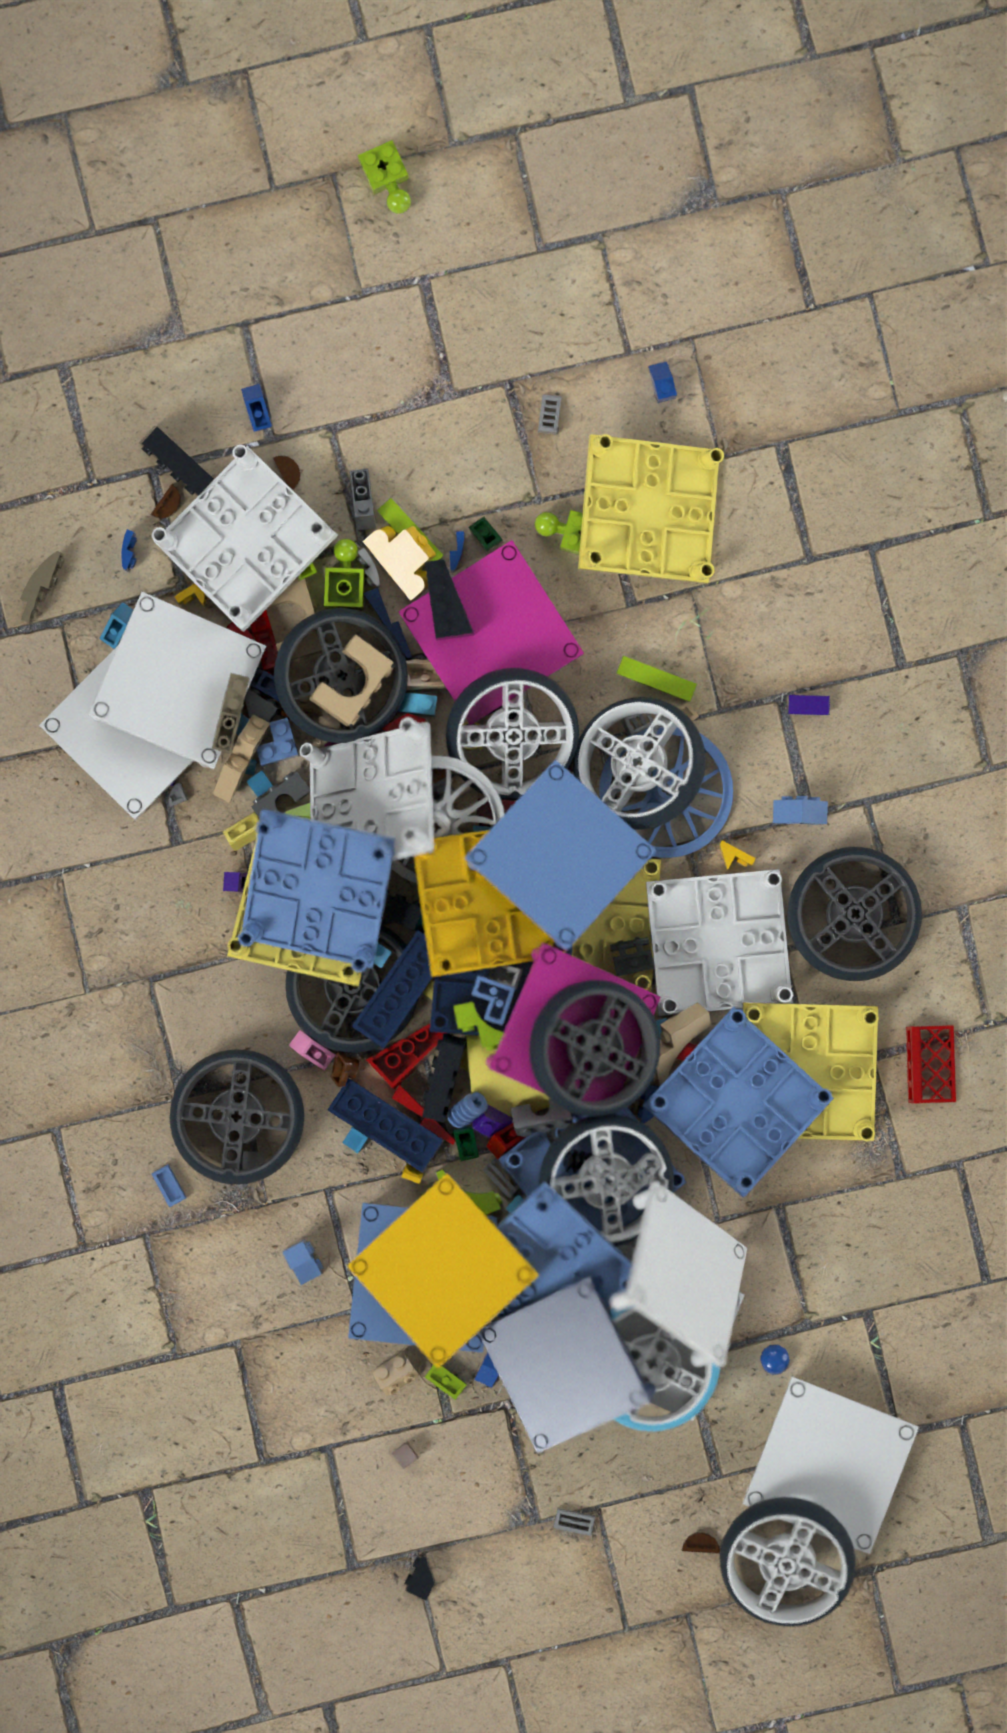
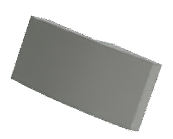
(371, 573)

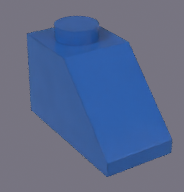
(662, 382)
(256, 407)
(487, 1372)

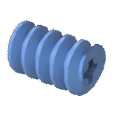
(467, 1110)

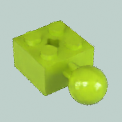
(380, 180)
(548, 524)
(344, 551)

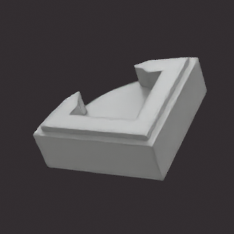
(177, 795)

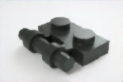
(632, 962)

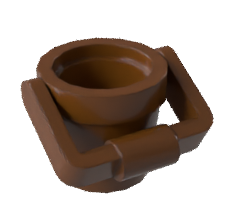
(343, 1068)

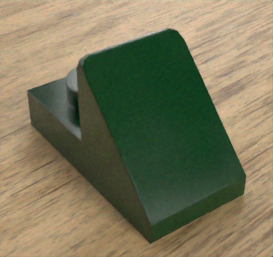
(485, 534)
(466, 1143)

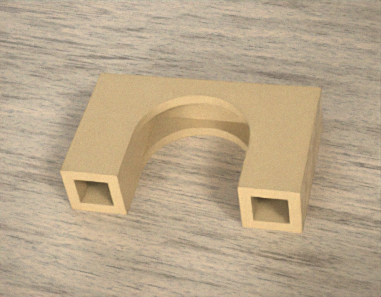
(299, 594)
(375, 668)

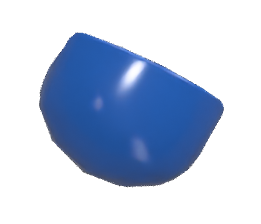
(775, 1359)

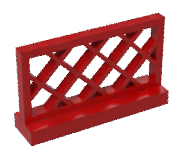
(915, 1067)

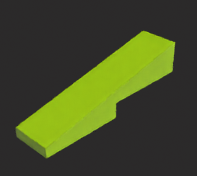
(400, 521)
(656, 679)

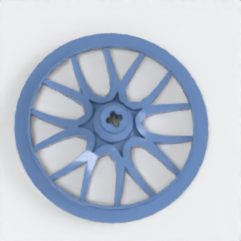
(656, 798)

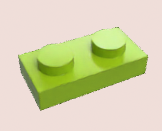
(446, 1381)

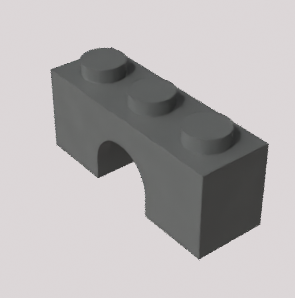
(292, 785)
(527, 1123)

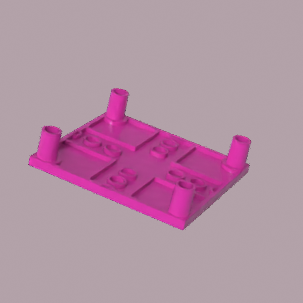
(510, 623)
(550, 974)

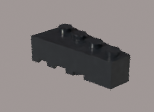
(176, 460)
(447, 609)
(403, 913)
(443, 1077)

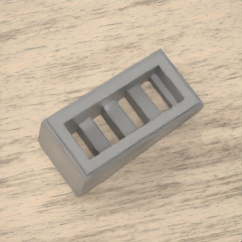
(548, 429)
(628, 728)

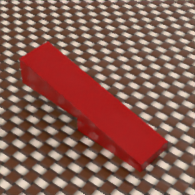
(264, 634)
(408, 1101)

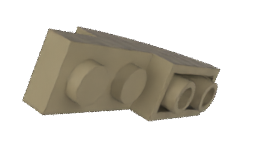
(42, 578)
(230, 713)

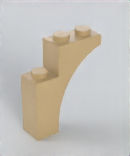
(240, 758)
(677, 1034)

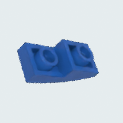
(128, 557)

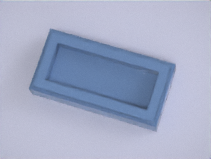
(169, 1185)

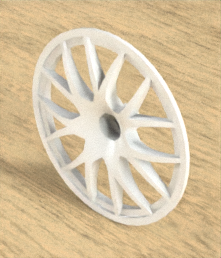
(443, 810)

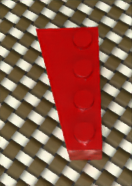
(405, 1056)

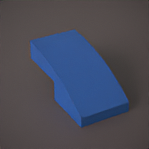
(455, 556)

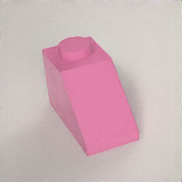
(311, 1050)

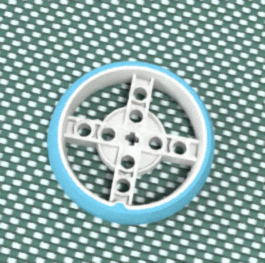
(668, 1357)

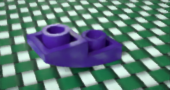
(809, 705)

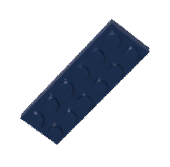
(396, 993)
(385, 1125)

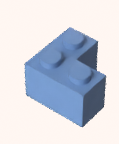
(282, 748)
(800, 811)
(498, 997)
(302, 1261)

